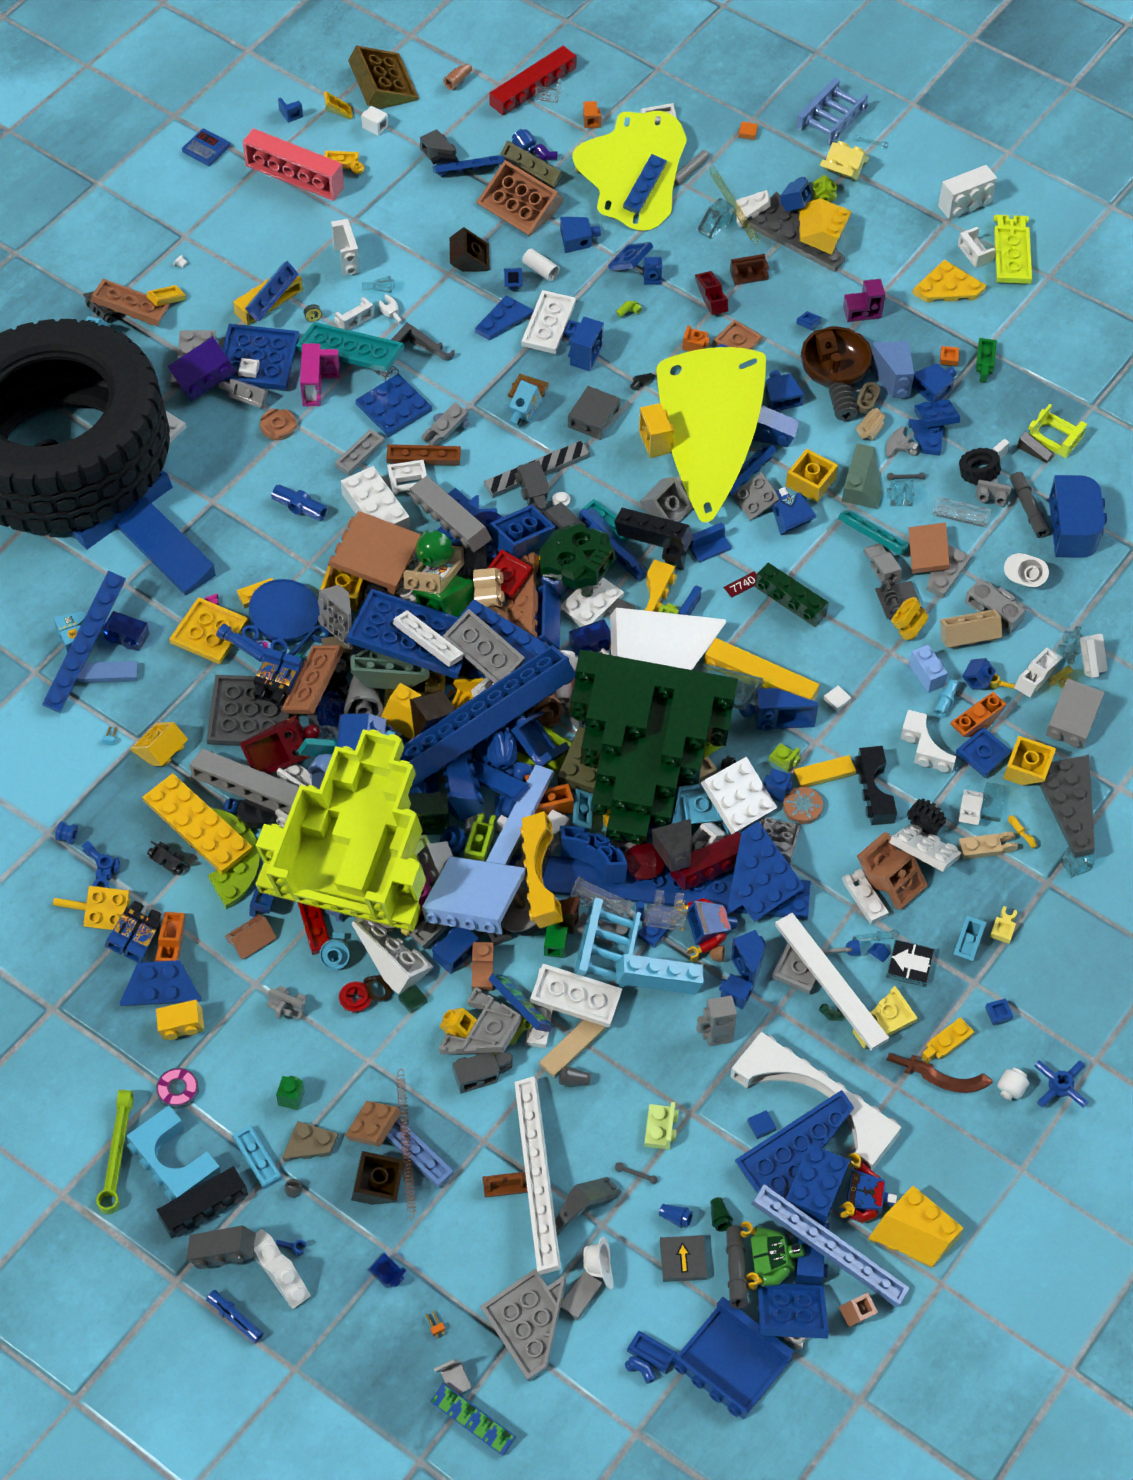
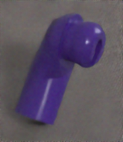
(544, 154)

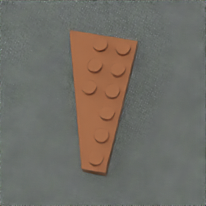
(525, 602)

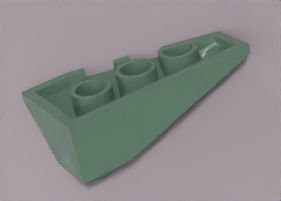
(863, 478)

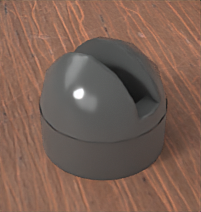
(293, 1191)

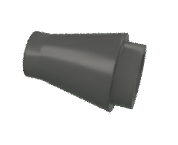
(573, 1077)

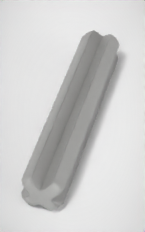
(691, 166)

